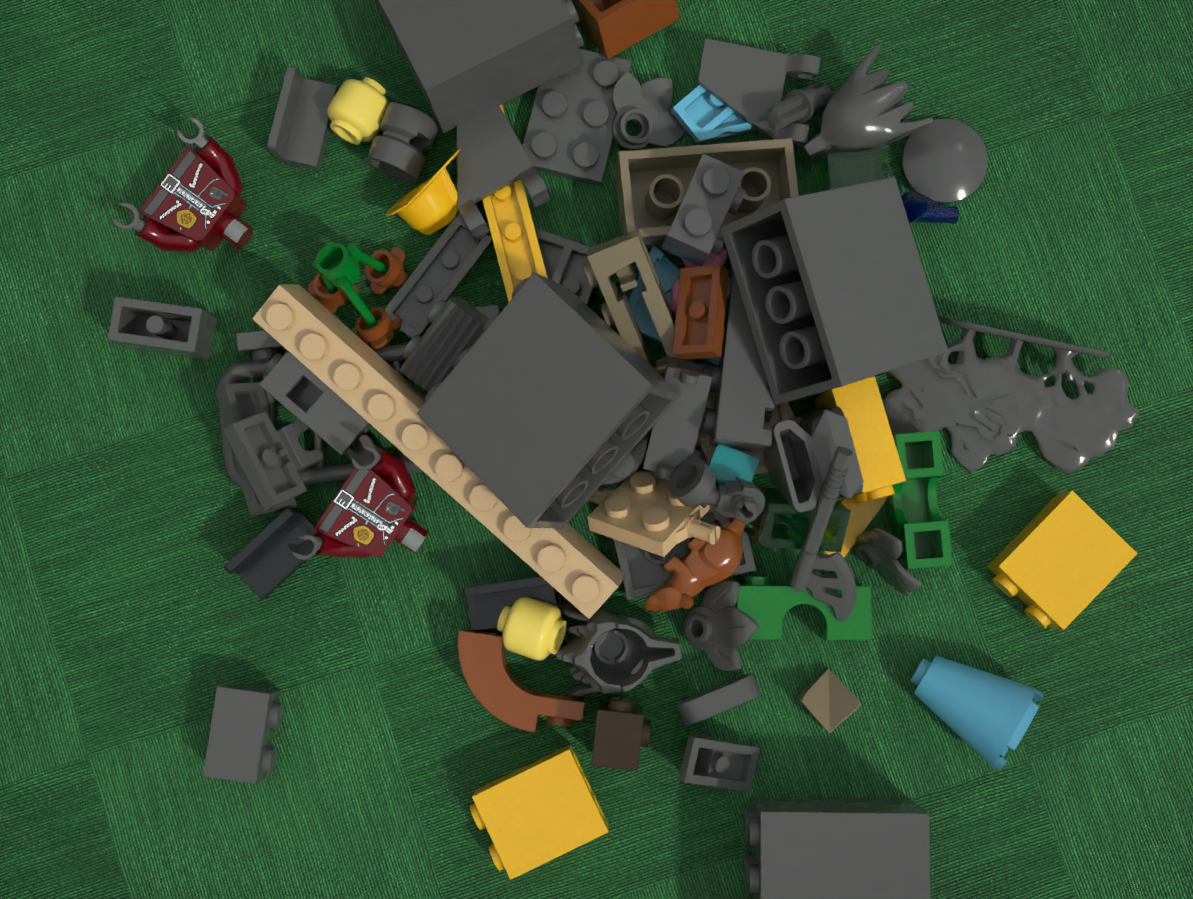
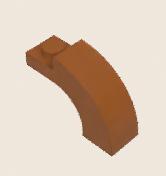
(501, 693)

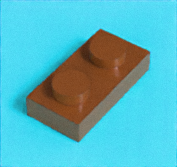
(700, 312)

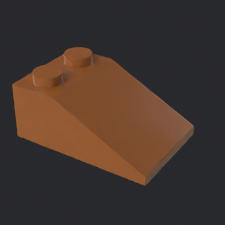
(622, 23)

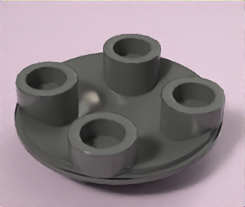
(945, 161)

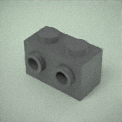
(703, 209)

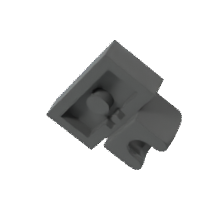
(271, 457)

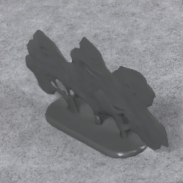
(993, 401)

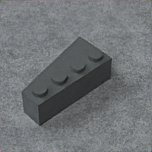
(741, 387)

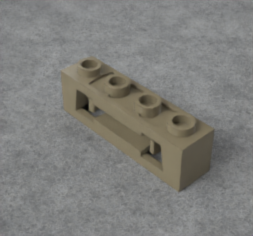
(617, 257)

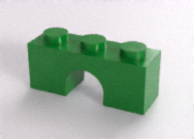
(915, 506)
(770, 603)

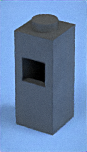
(313, 402)

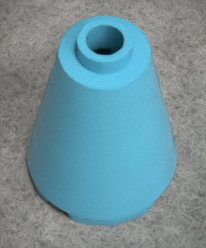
(978, 705)

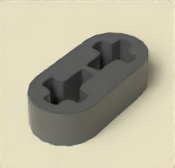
(718, 699)

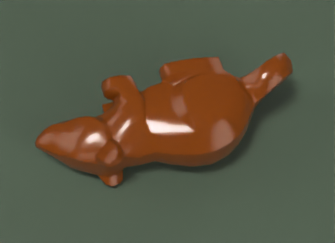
(700, 568)

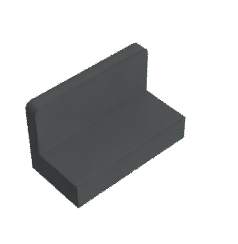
(301, 121)

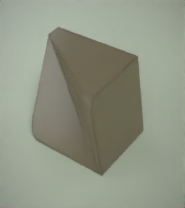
(828, 700)

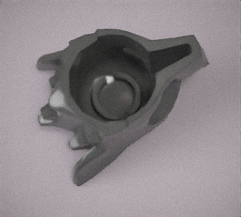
(863, 114)
(612, 651)

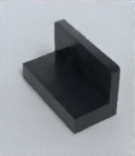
(267, 558)
(488, 600)

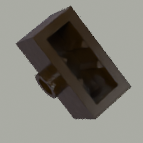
(619, 733)

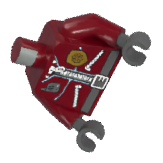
(194, 202)
(366, 511)

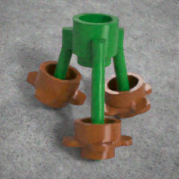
(335, 285)

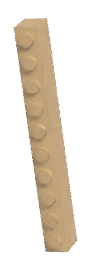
(392, 407)

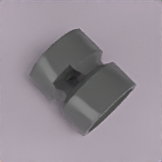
(403, 140)

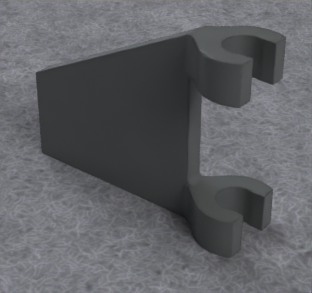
(753, 81)
(490, 161)

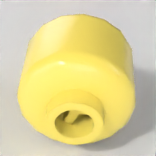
(357, 110)
(532, 628)

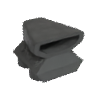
(803, 453)

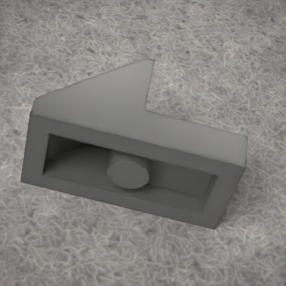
(718, 762)

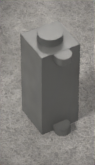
(676, 432)

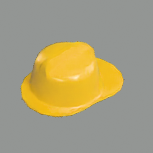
(430, 203)

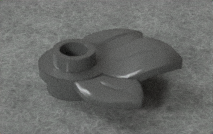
(647, 108)
(882, 551)
(723, 626)

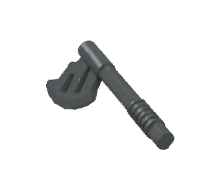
(809, 557)

